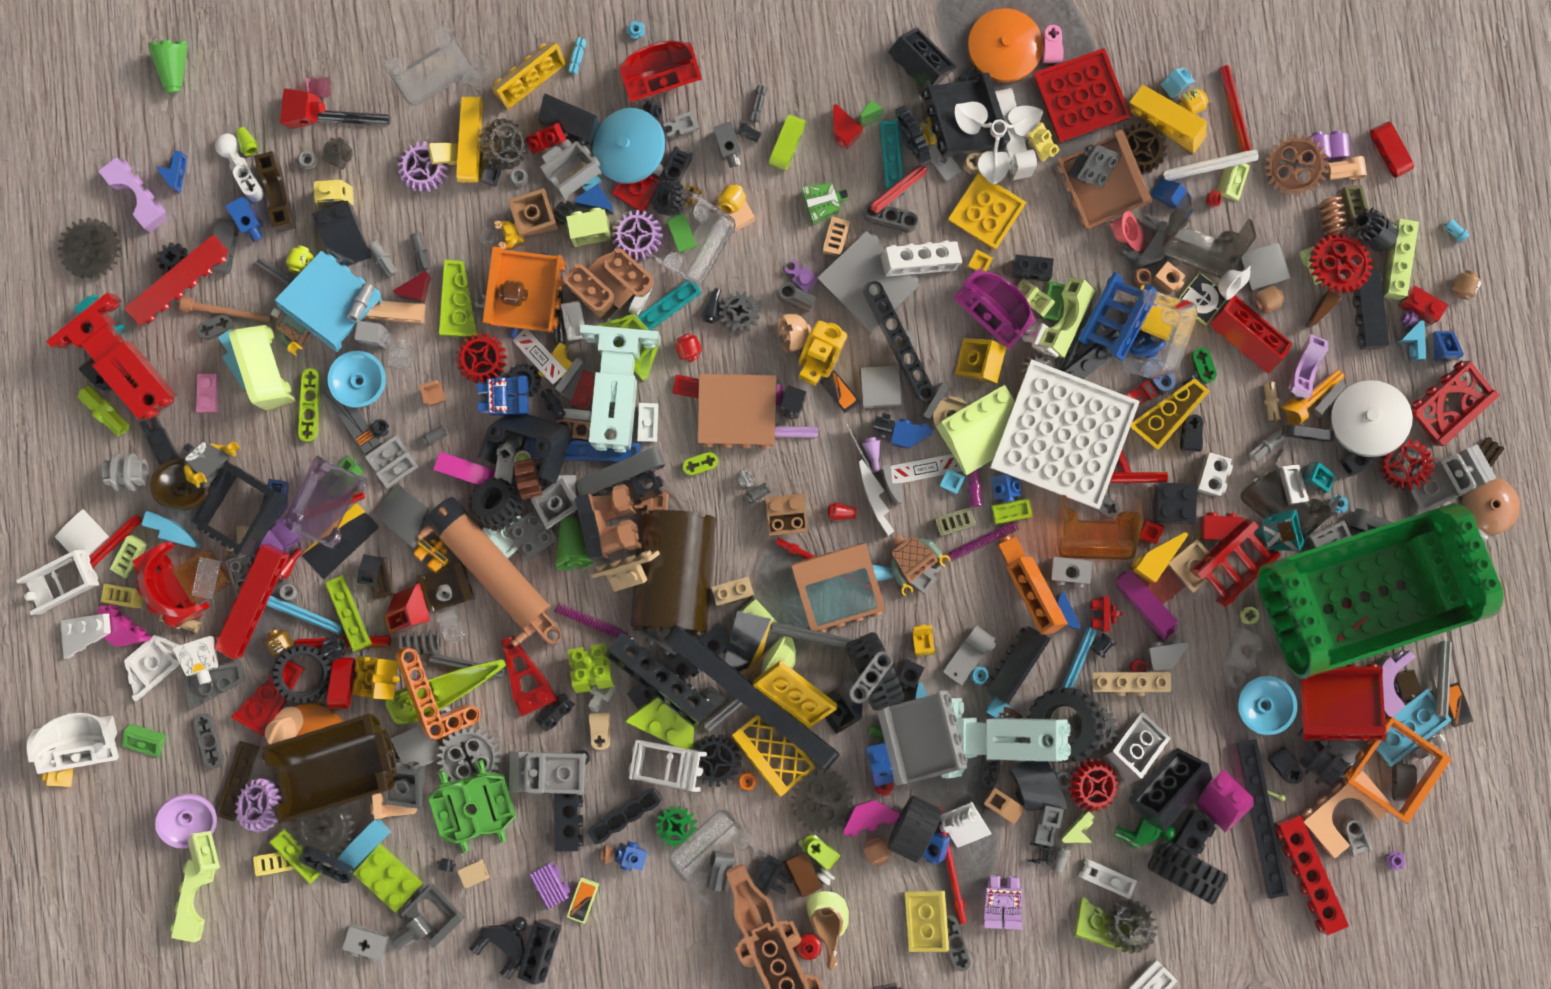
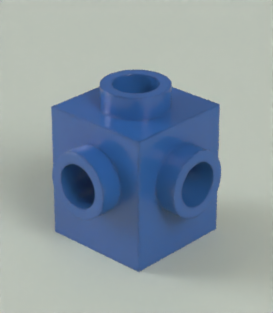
(1005, 487)
(630, 856)

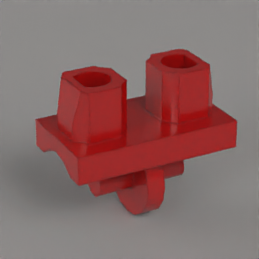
(1103, 604)

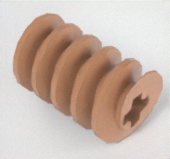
(1331, 216)

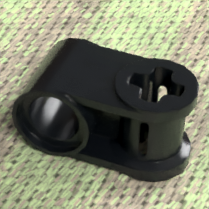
(678, 162)
(93, 376)
(1191, 436)
(1283, 763)

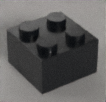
(1175, 503)

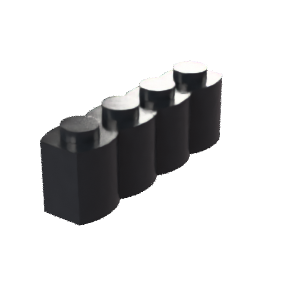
(629, 813)

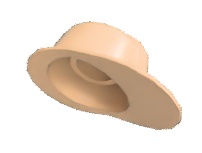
(285, 725)

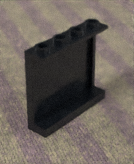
(940, 107)

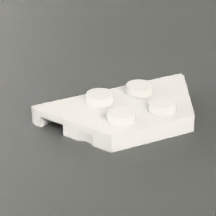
(150, 665)

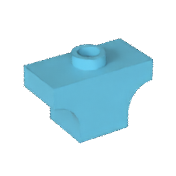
(1177, 82)

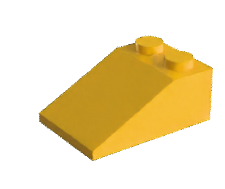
(1152, 564)

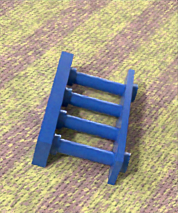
(1128, 330)

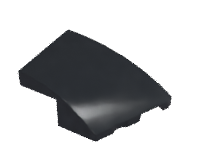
(1037, 786)

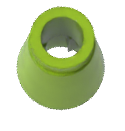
(246, 142)

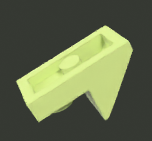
(1074, 834)

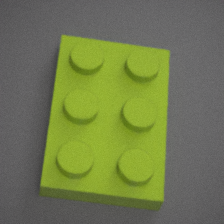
(388, 878)

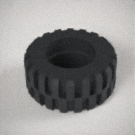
(861, 653)
(1087, 710)
(1187, 871)

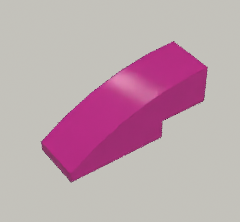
(462, 469)

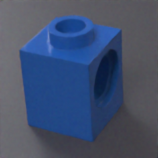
(942, 844)

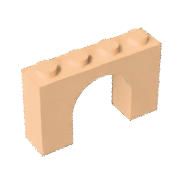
(1319, 818)

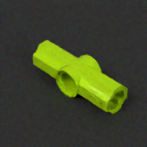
(103, 411)

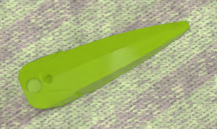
(444, 688)

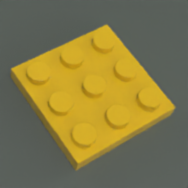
(987, 211)

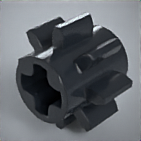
(563, 210)
(883, 425)
(333, 647)

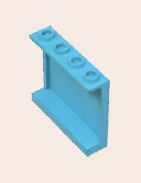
(323, 298)

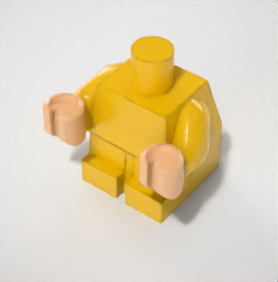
(510, 234)

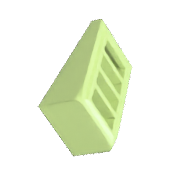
(127, 545)

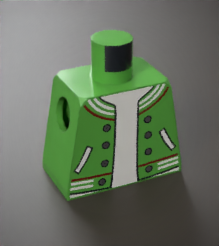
(823, 201)

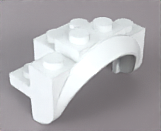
(75, 742)

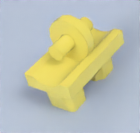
(1041, 141)

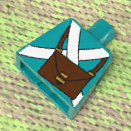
(1281, 531)

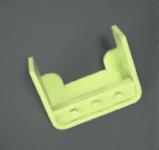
(259, 367)

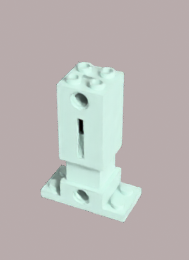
(615, 384)
(1011, 738)

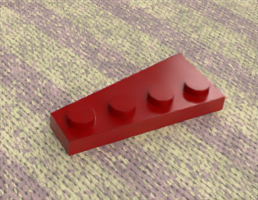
(267, 701)

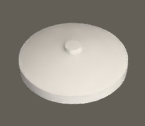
(1371, 418)

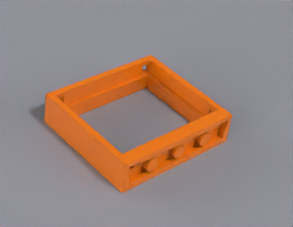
(1422, 788)

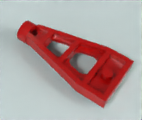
(535, 698)

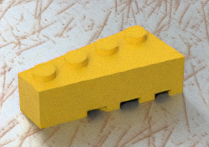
(1169, 118)

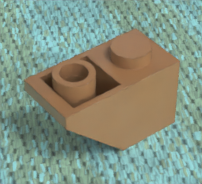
(1003, 805)

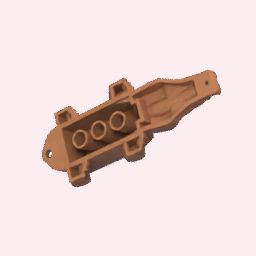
(766, 942)

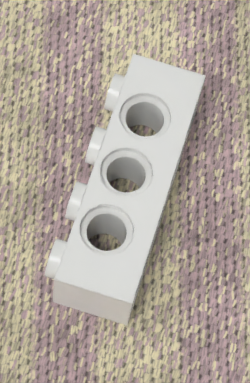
(895, 266)

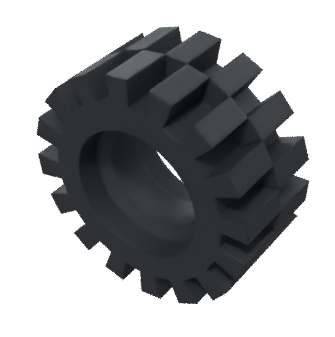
(661, 198)
(531, 372)

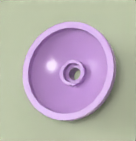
(176, 828)

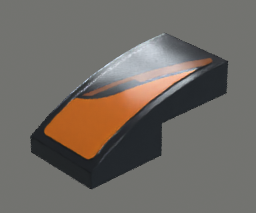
(839, 391)

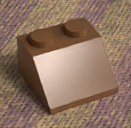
(533, 213)

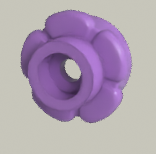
(1409, 318)
(1395, 855)

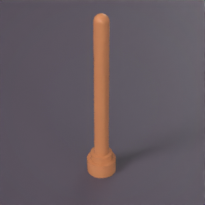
(188, 305)

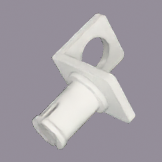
(1034, 338)

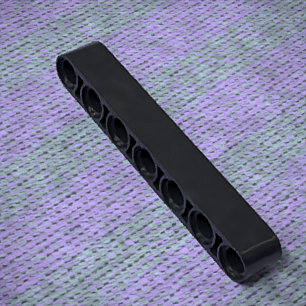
(890, 335)

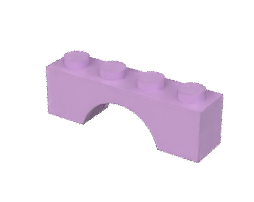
(147, 212)

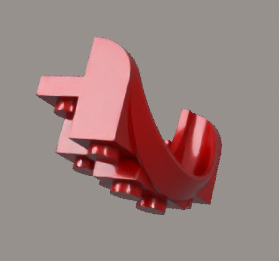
(659, 69)
(162, 589)

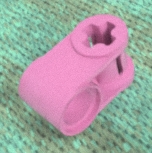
(1052, 47)

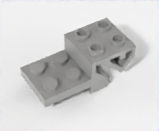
(1453, 478)
(546, 772)

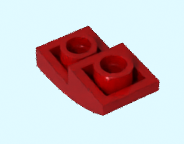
(545, 138)

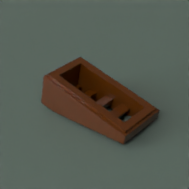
(1326, 304)

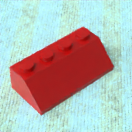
(1251, 334)

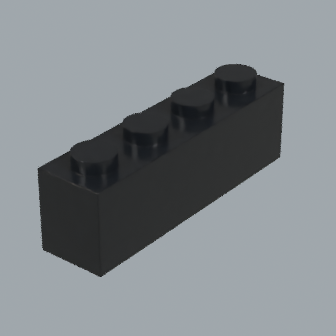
(1371, 313)

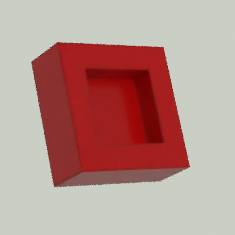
(1151, 531)

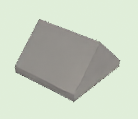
(555, 503)

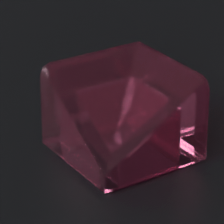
(319, 86)

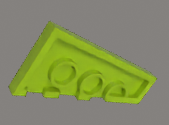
(456, 306)

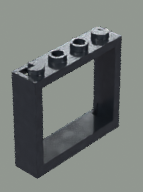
(262, 521)

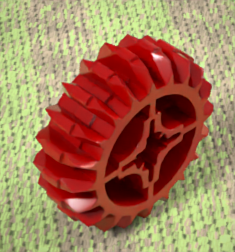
(485, 352)
(1415, 463)
(1083, 786)

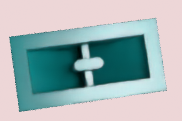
(1319, 477)

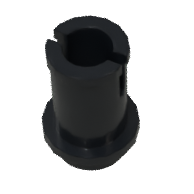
(749, 132)

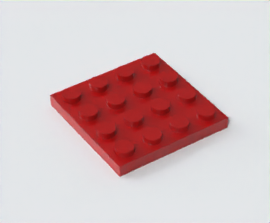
(1082, 95)

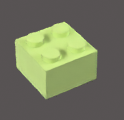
(589, 227)

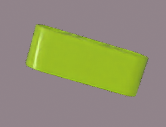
(787, 142)

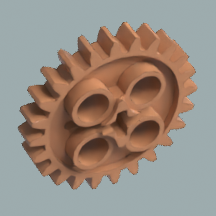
(1301, 148)

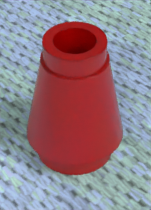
(841, 512)

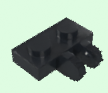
(767, 874)

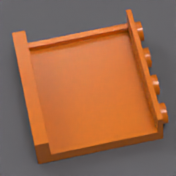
(540, 277)

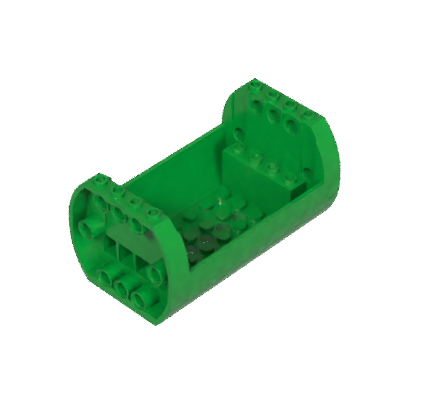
(1433, 553)

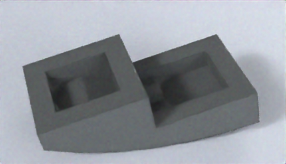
(1046, 827)

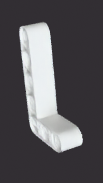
(1021, 161)

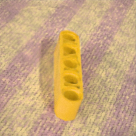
(469, 133)

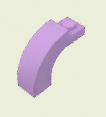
(1306, 366)
(1390, 668)

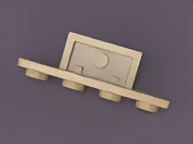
(627, 572)
(1131, 682)

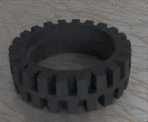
(285, 656)

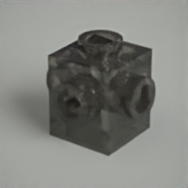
(337, 152)

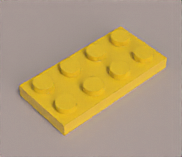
(794, 694)

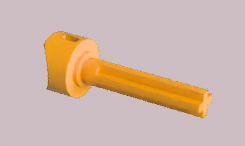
(1297, 410)

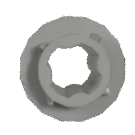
(125, 472)

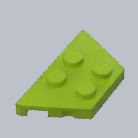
(647, 355)
(663, 723)

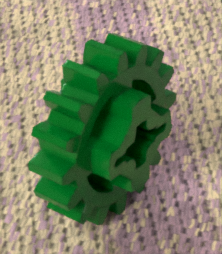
(670, 819)

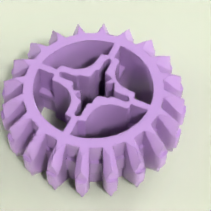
(416, 170)
(644, 235)
(257, 805)

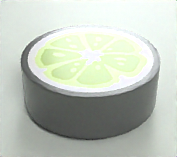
(522, 455)

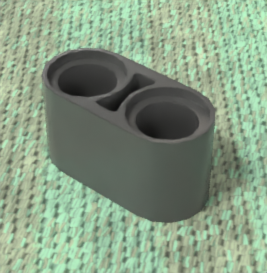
(1403, 781)

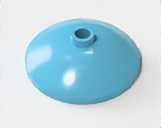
(346, 372)
(1280, 706)

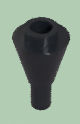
(711, 311)

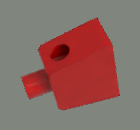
(300, 108)

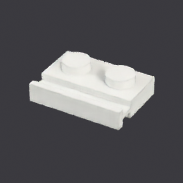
(1154, 978)

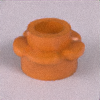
(752, 781)

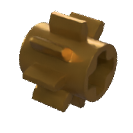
(692, 189)

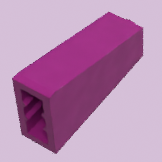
(1147, 605)

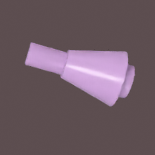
(872, 450)

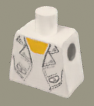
(198, 658)

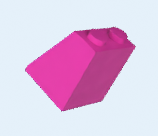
(1225, 801)

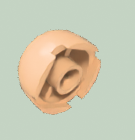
(794, 332)

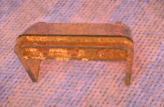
(1099, 538)

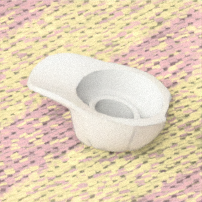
(1232, 282)

